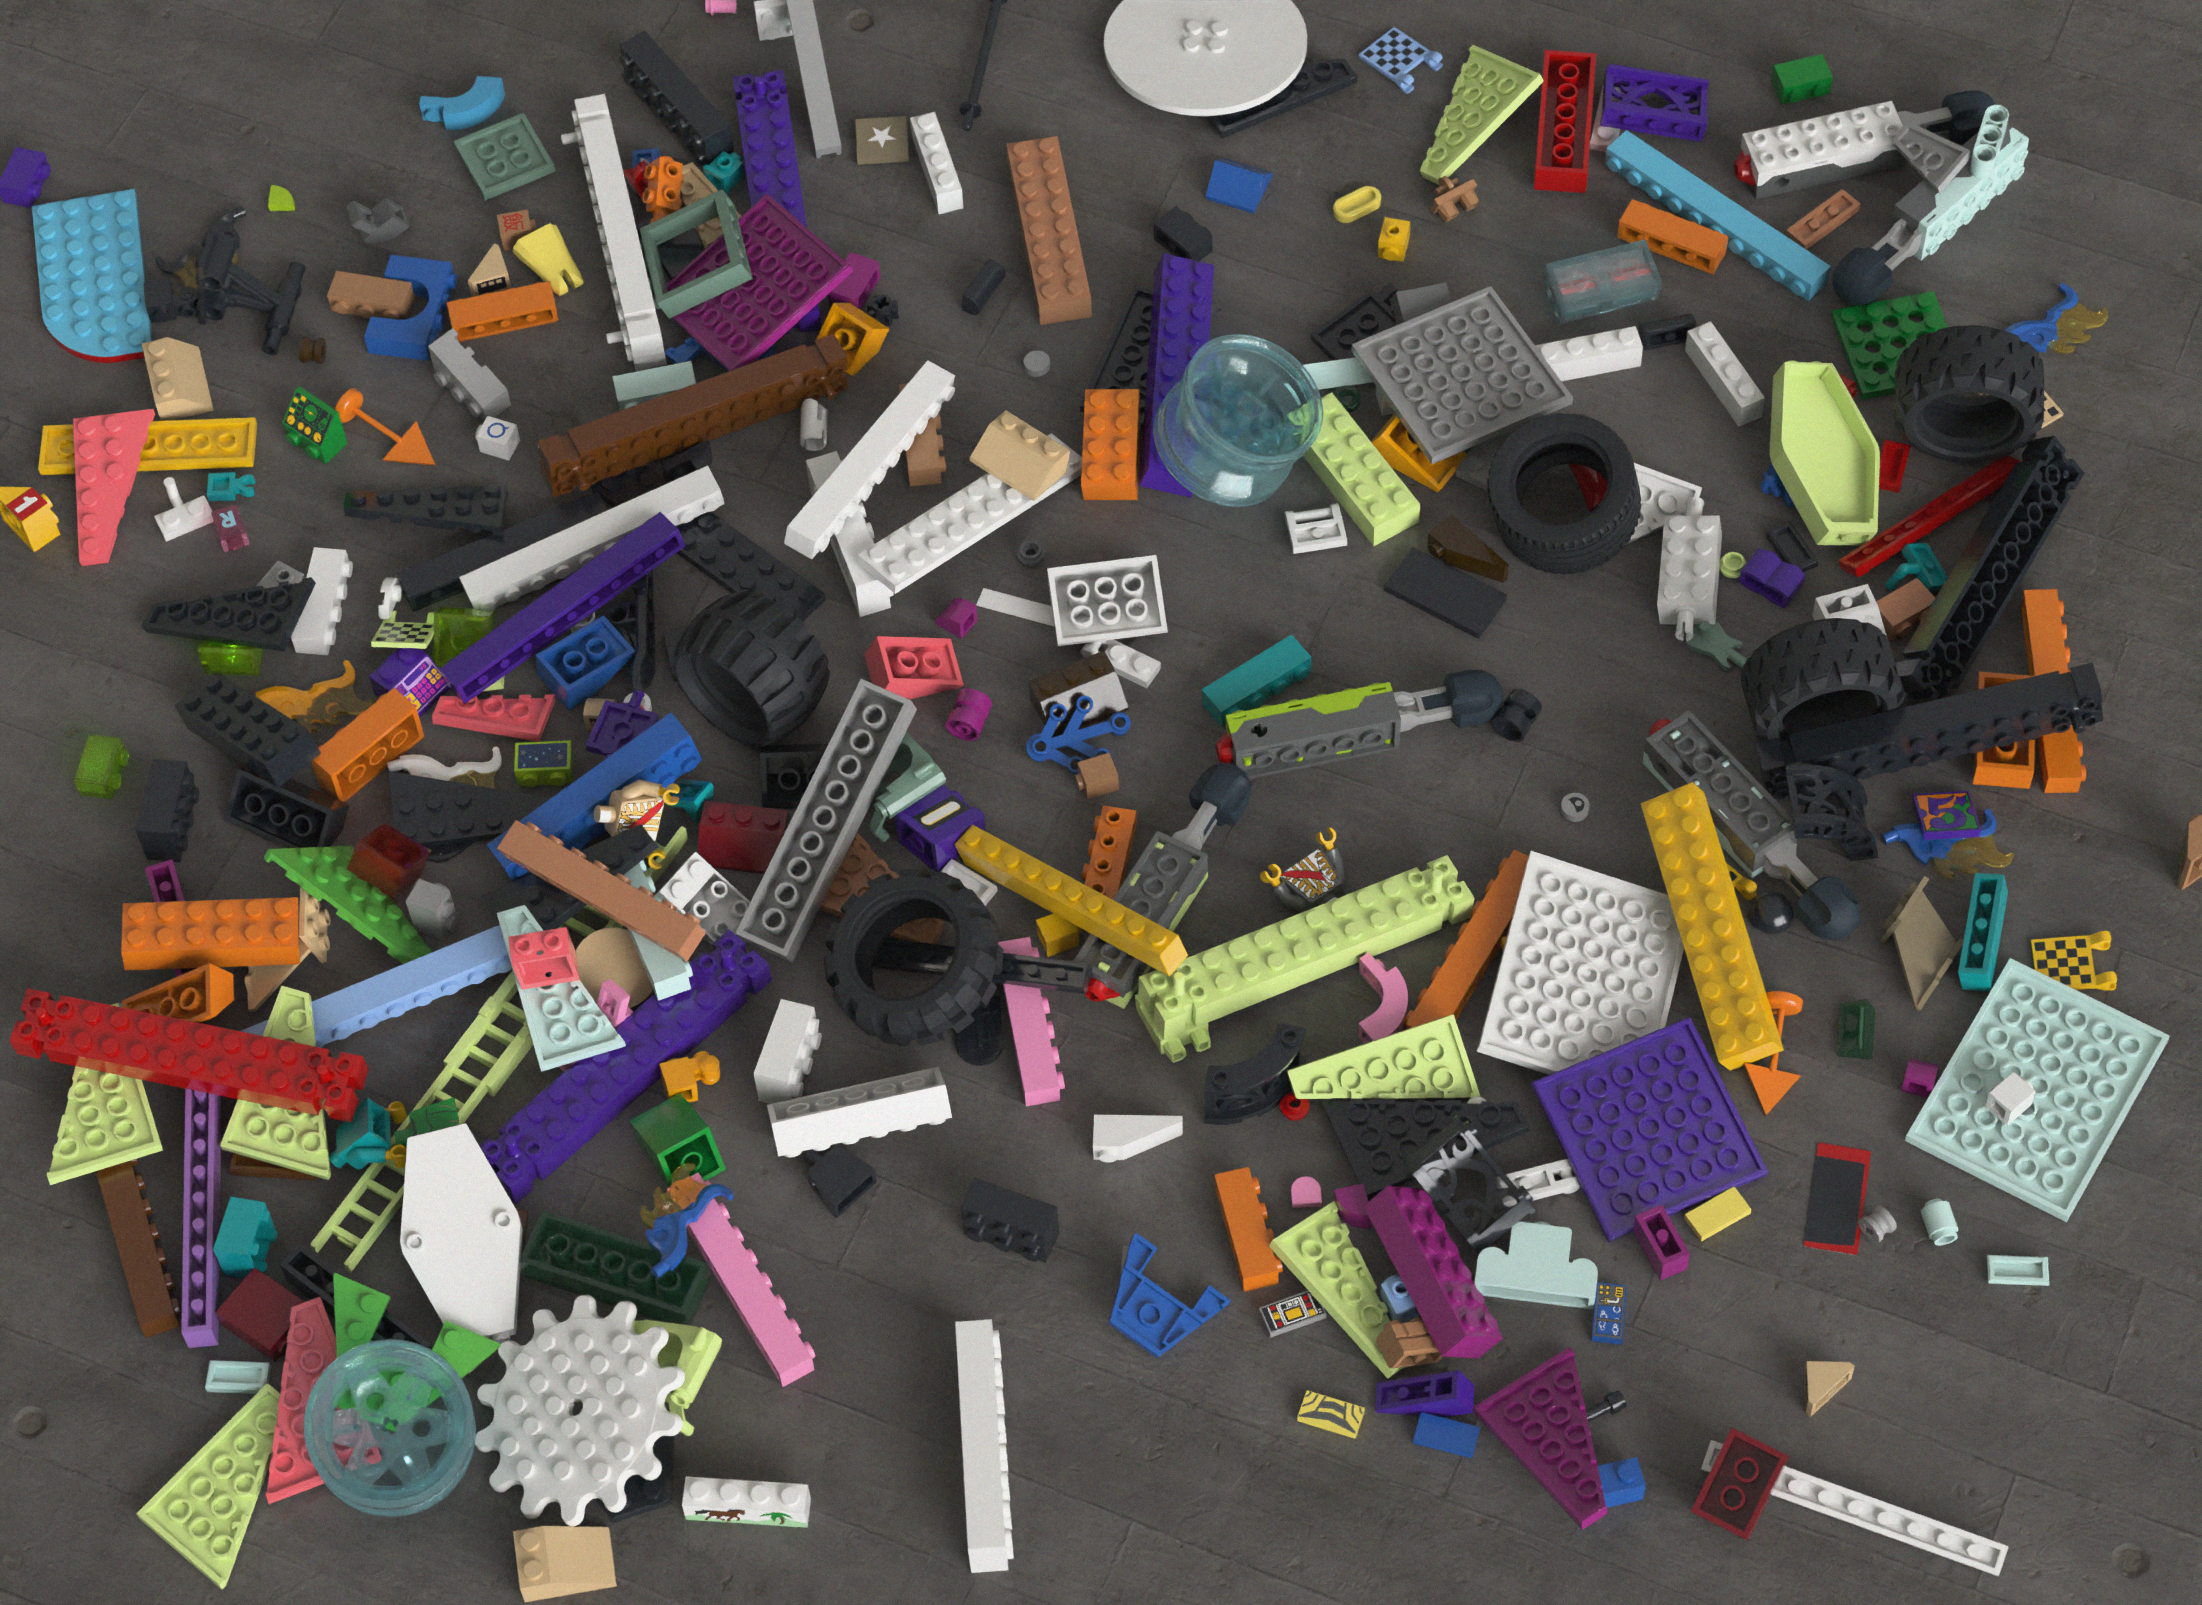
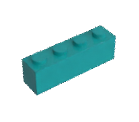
(1257, 679)
(1983, 932)

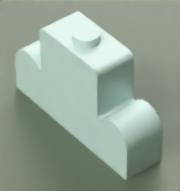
(1537, 1268)

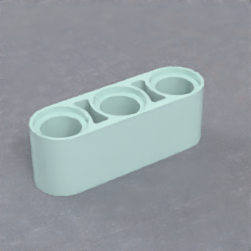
(1989, 141)

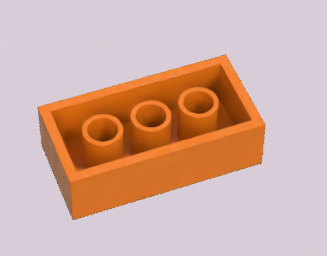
(1111, 444)
(366, 745)
(2008, 764)

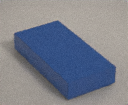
(1446, 1435)

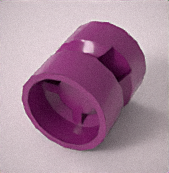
(969, 714)

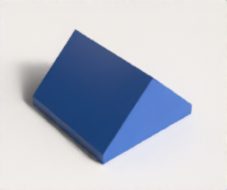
(1237, 184)

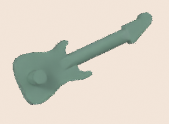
(1714, 642)

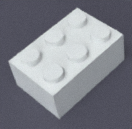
(787, 1053)

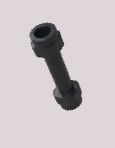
(1612, 1403)

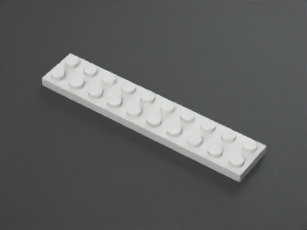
(952, 527)

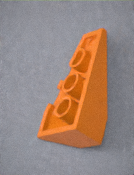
(188, 997)

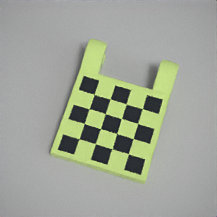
(404, 633)

